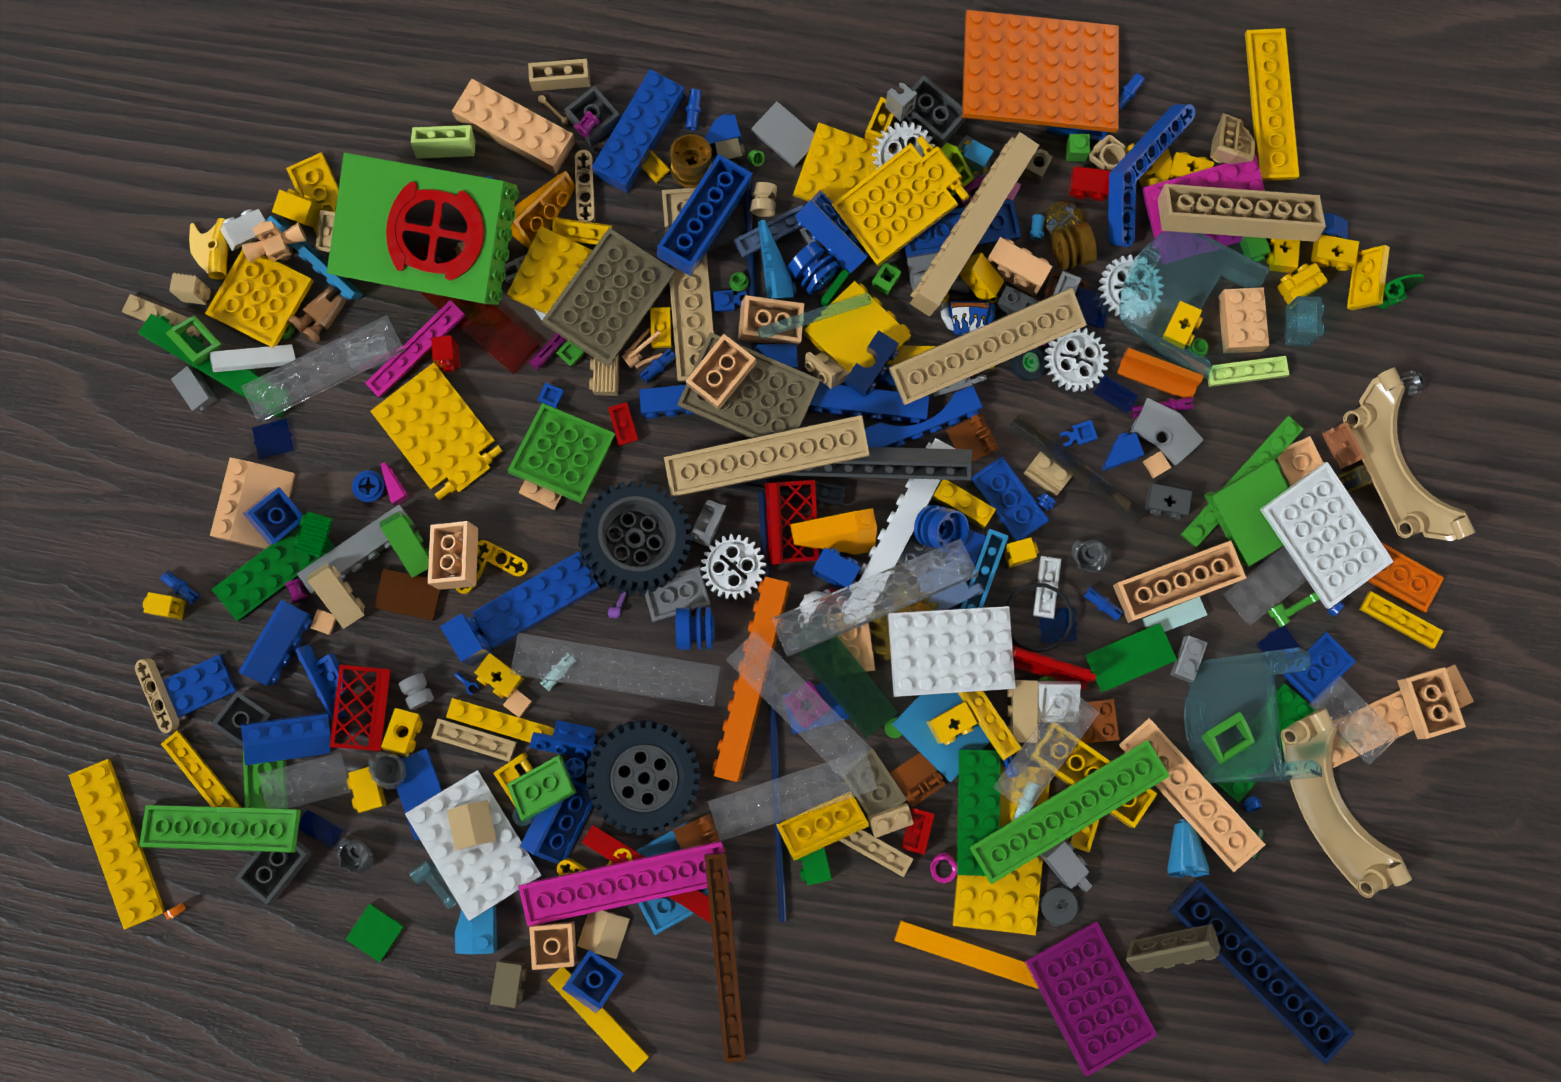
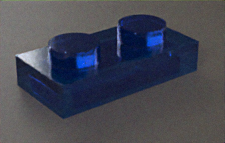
(1115, 394)
(320, 828)

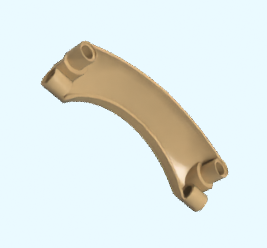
(1349, 846)

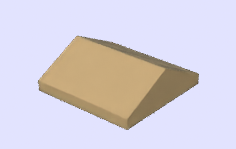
(471, 825)
(603, 933)

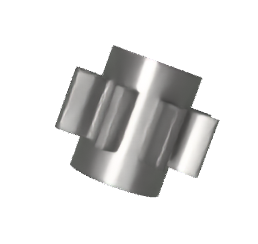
(1413, 382)

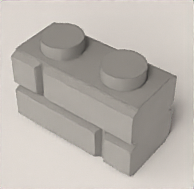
(1188, 658)

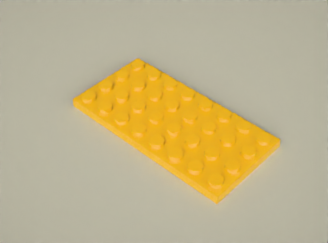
(1007, 903)

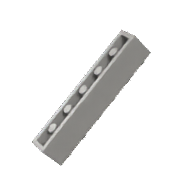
(355, 550)

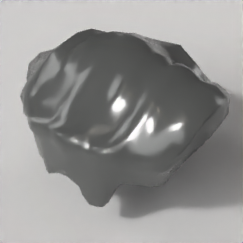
(1091, 555)
(387, 770)
(354, 855)

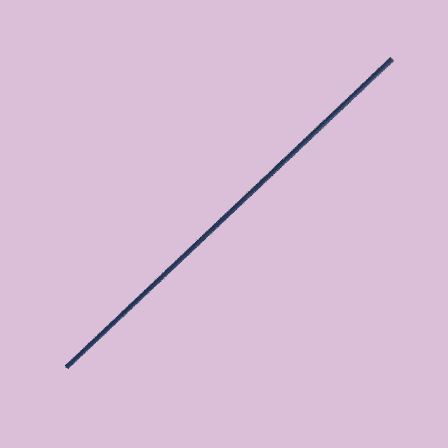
(779, 845)

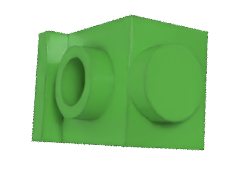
(887, 270)

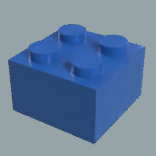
(273, 515)
(836, 569)
(592, 981)

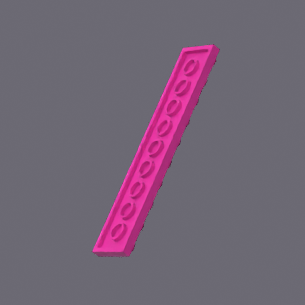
(616, 884)

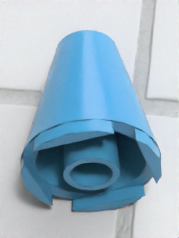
(1186, 853)

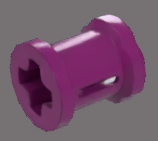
(586, 124)
(296, 590)

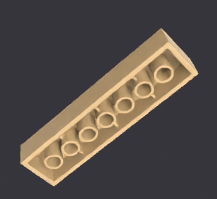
(1241, 212)

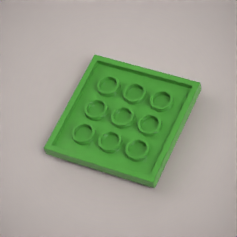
(561, 453)

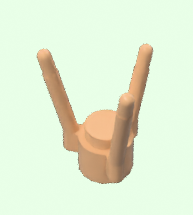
(632, 354)

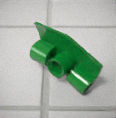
(1395, 289)

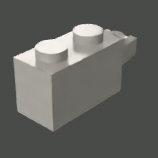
(1067, 865)

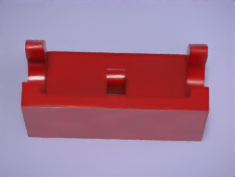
(917, 835)

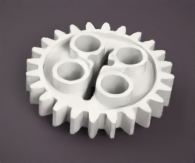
(893, 135)
(1111, 280)
(1072, 376)
(721, 580)

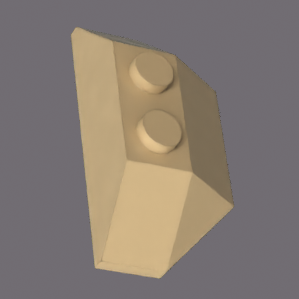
(1232, 142)

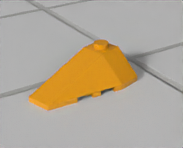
(541, 208)
(845, 532)

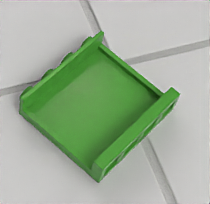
(1239, 511)

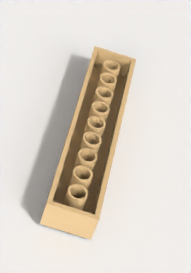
(973, 223)

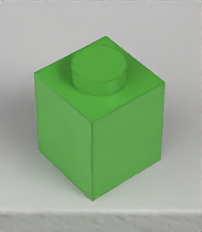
(1077, 147)
(1255, 248)

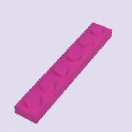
(415, 349)

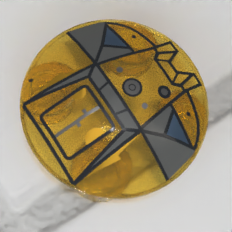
(1062, 215)

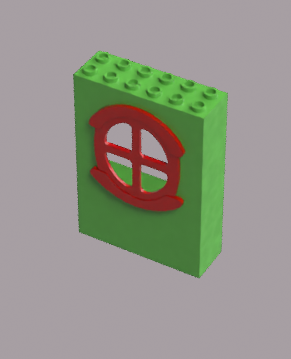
(372, 221)

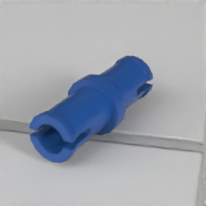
(1129, 90)
(693, 109)
(657, 366)
(179, 587)
(1103, 603)

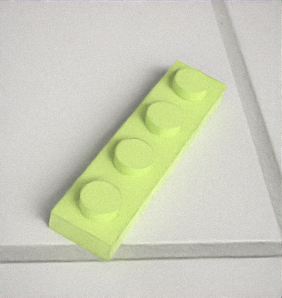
(1248, 371)

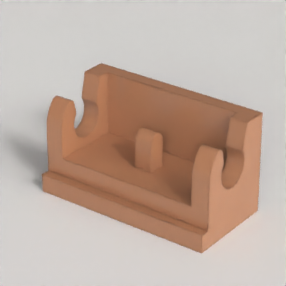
(1343, 445)

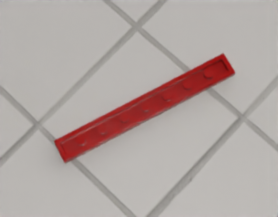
(607, 845)

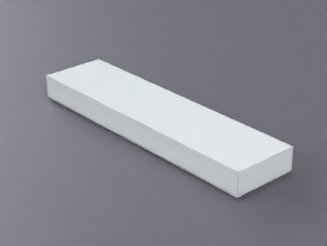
(251, 358)

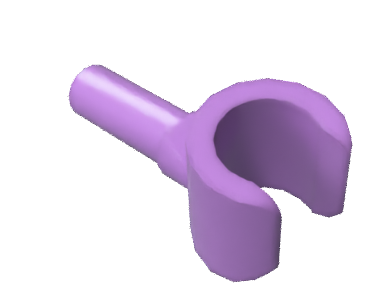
(614, 612)

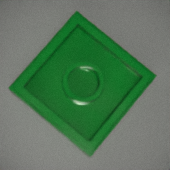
(375, 932)

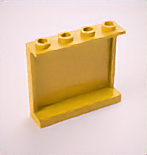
(850, 333)

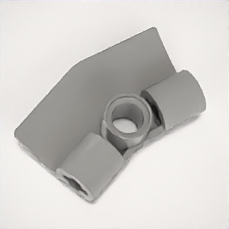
(918, 266)
(1180, 435)

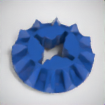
(363, 479)

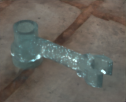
(423, 873)

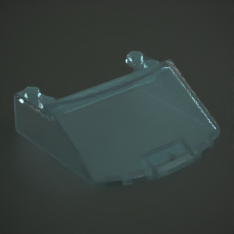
(1177, 270)
(1247, 687)

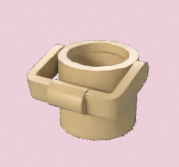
(1109, 154)

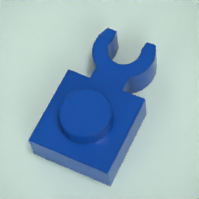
(725, 300)
(1082, 433)

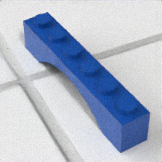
(962, 404)

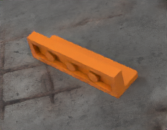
(1159, 374)

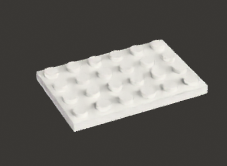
(1326, 535)
(951, 651)
(478, 874)

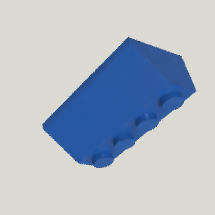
(831, 231)
(276, 643)
(285, 738)
(558, 827)

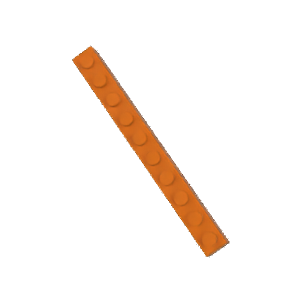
(747, 700)

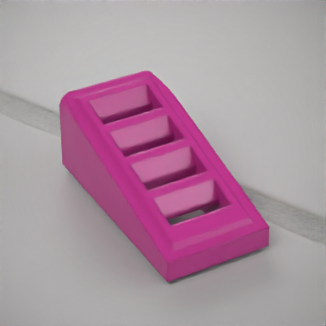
(395, 489)

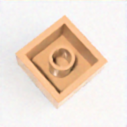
(553, 945)

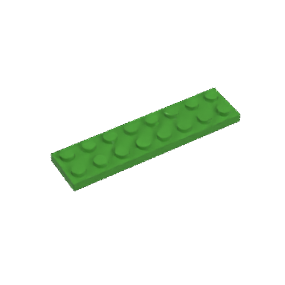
(220, 828)

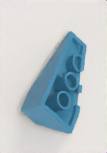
(777, 277)
(477, 935)

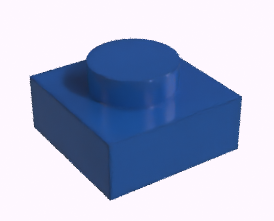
(550, 395)

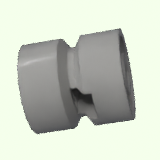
(416, 691)

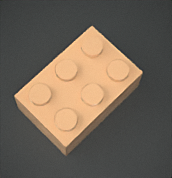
(1019, 266)
(763, 311)
(1243, 320)
(721, 371)
(453, 555)
(1431, 703)

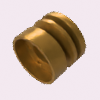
(690, 159)
(1074, 246)

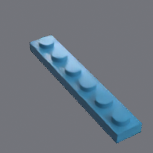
(320, 264)

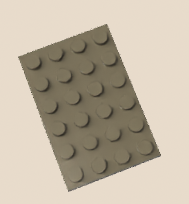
(608, 297)
(766, 401)

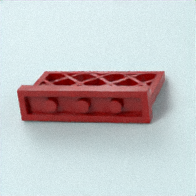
(774, 519)
(1046, 666)
(378, 709)

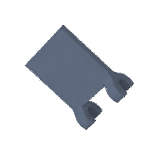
(955, 595)

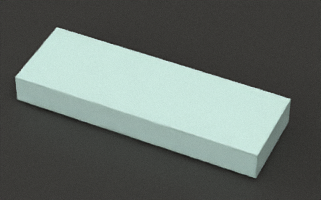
(1177, 615)

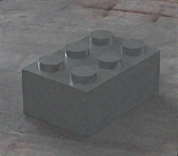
(935, 112)
(271, 872)

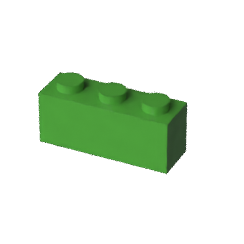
(406, 542)

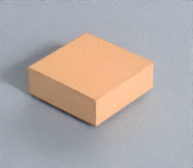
(1157, 464)
(323, 622)
(517, 703)

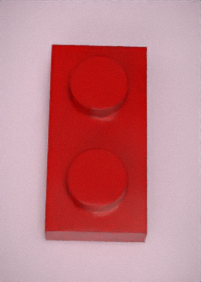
(623, 424)

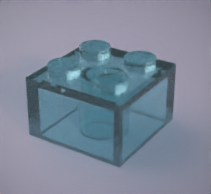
(1304, 321)

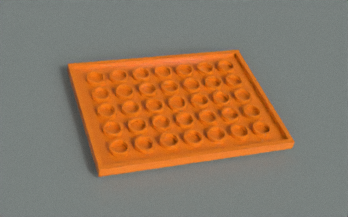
(1041, 71)

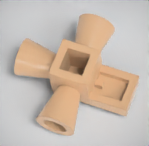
(273, 241)

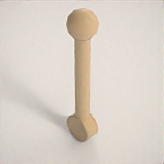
(542, 100)

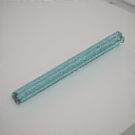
(814, 315)

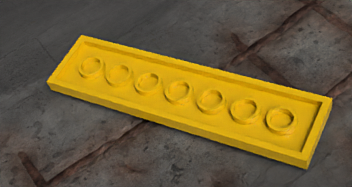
(1272, 104)
(117, 844)

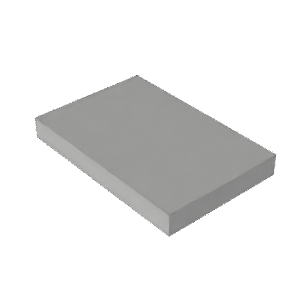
(784, 134)
(684, 591)

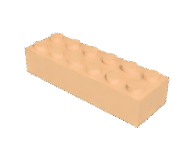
(514, 126)
(1179, 581)

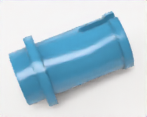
(1036, 232)

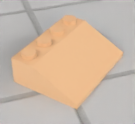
(243, 487)

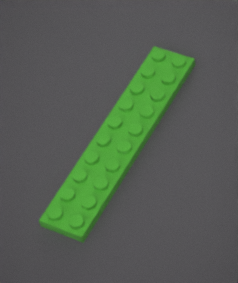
(1069, 811)

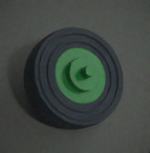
(1029, 365)

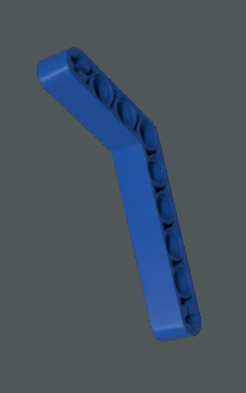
(1134, 164)

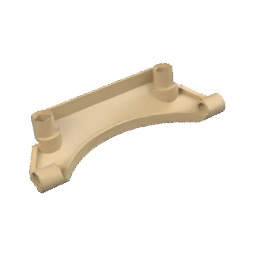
(1397, 487)

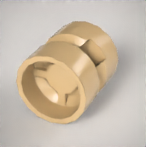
(763, 202)

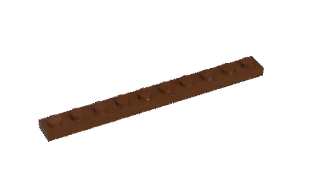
(725, 957)

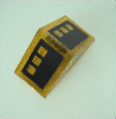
(1355, 478)

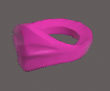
(943, 856)

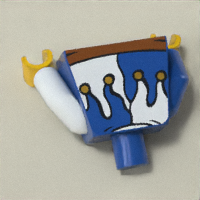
(967, 315)

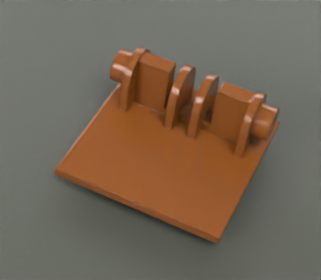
(973, 435)
(1105, 725)
(917, 779)
(697, 833)

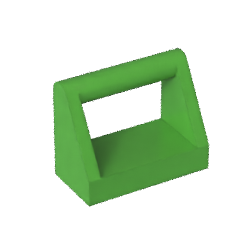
(175, 332)
(1236, 720)

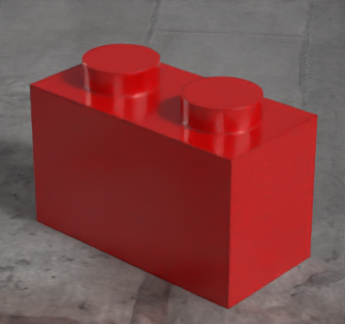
(1089, 183)
(445, 353)

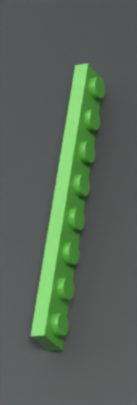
(1270, 449)

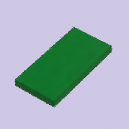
(1130, 657)

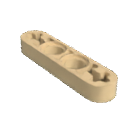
(584, 187)
(154, 697)

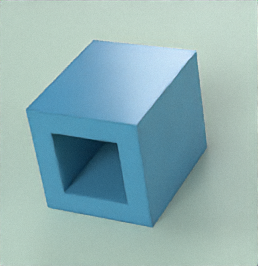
(977, 156)

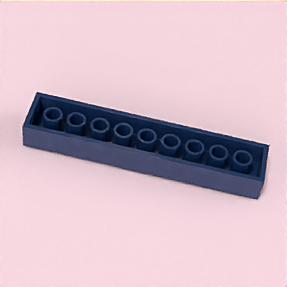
(1263, 973)

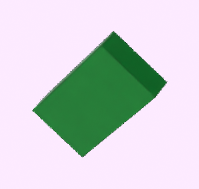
(835, 288)

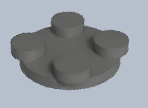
(1059, 906)

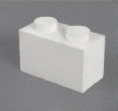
(240, 230)

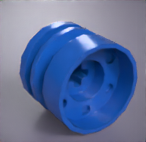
(810, 264)
(940, 526)
(694, 628)

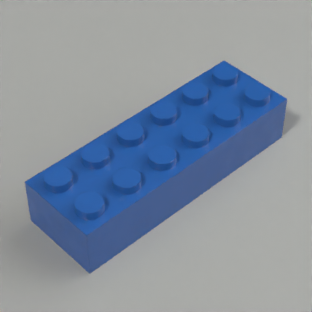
(638, 131)
(704, 215)
(536, 600)

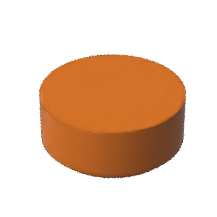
(175, 911)

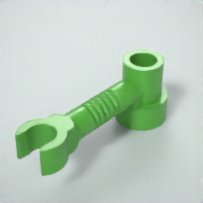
(1281, 614)

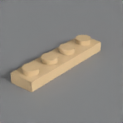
(142, 309)
(474, 740)
(879, 851)

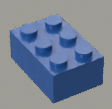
(466, 639)

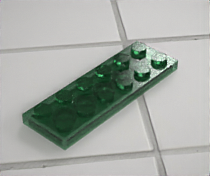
(849, 685)

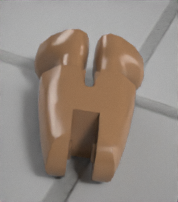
(321, 311)

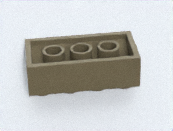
(1173, 948)

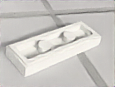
(1045, 598)

